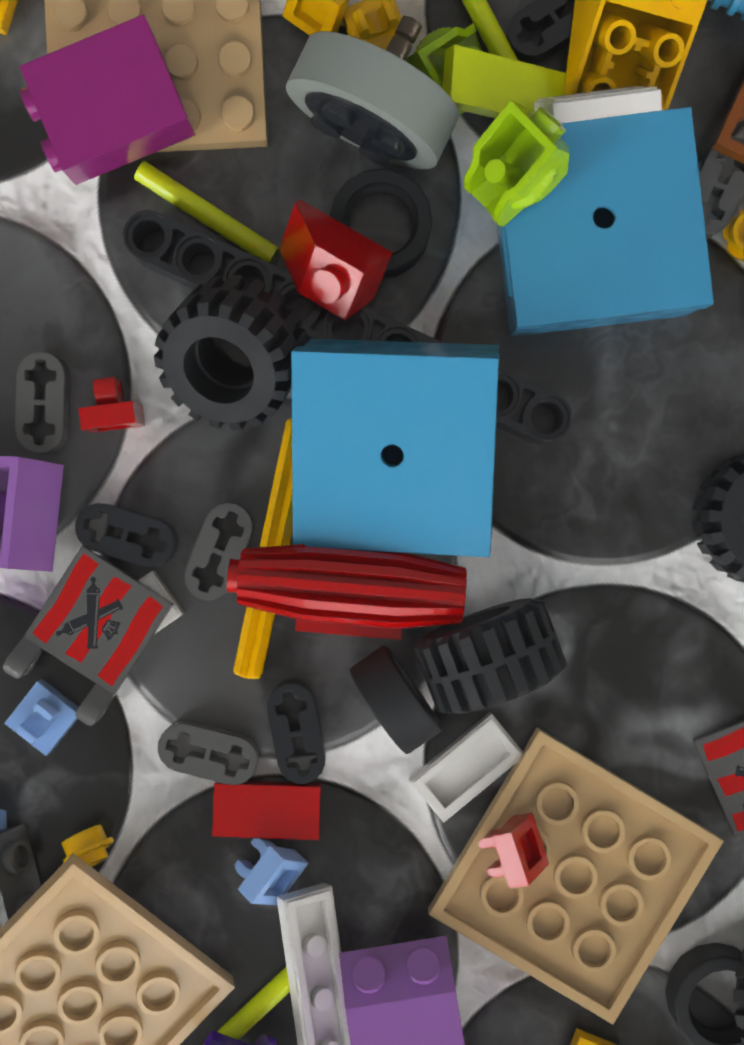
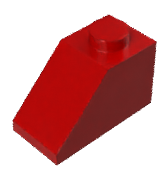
(332, 261)

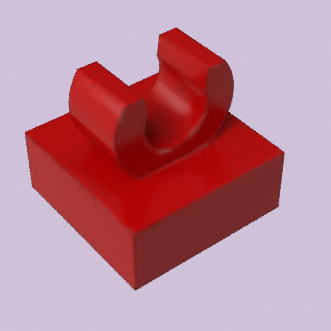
(111, 409)
(519, 851)

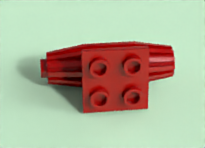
(349, 589)

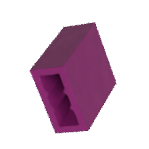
(104, 101)

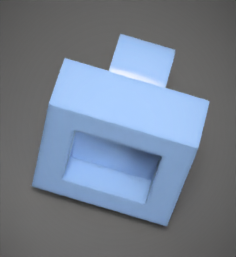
(43, 717)
(271, 875)

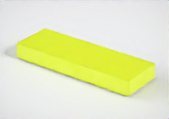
(487, 82)

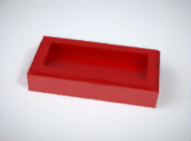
(267, 810)

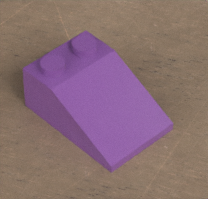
(29, 512)
(401, 994)

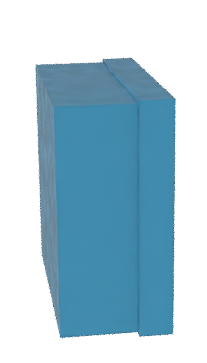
(615, 234)
(394, 446)

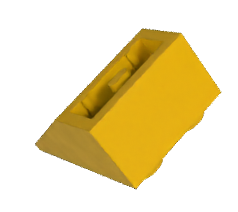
(630, 44)

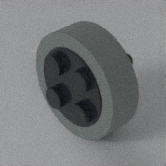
(374, 97)

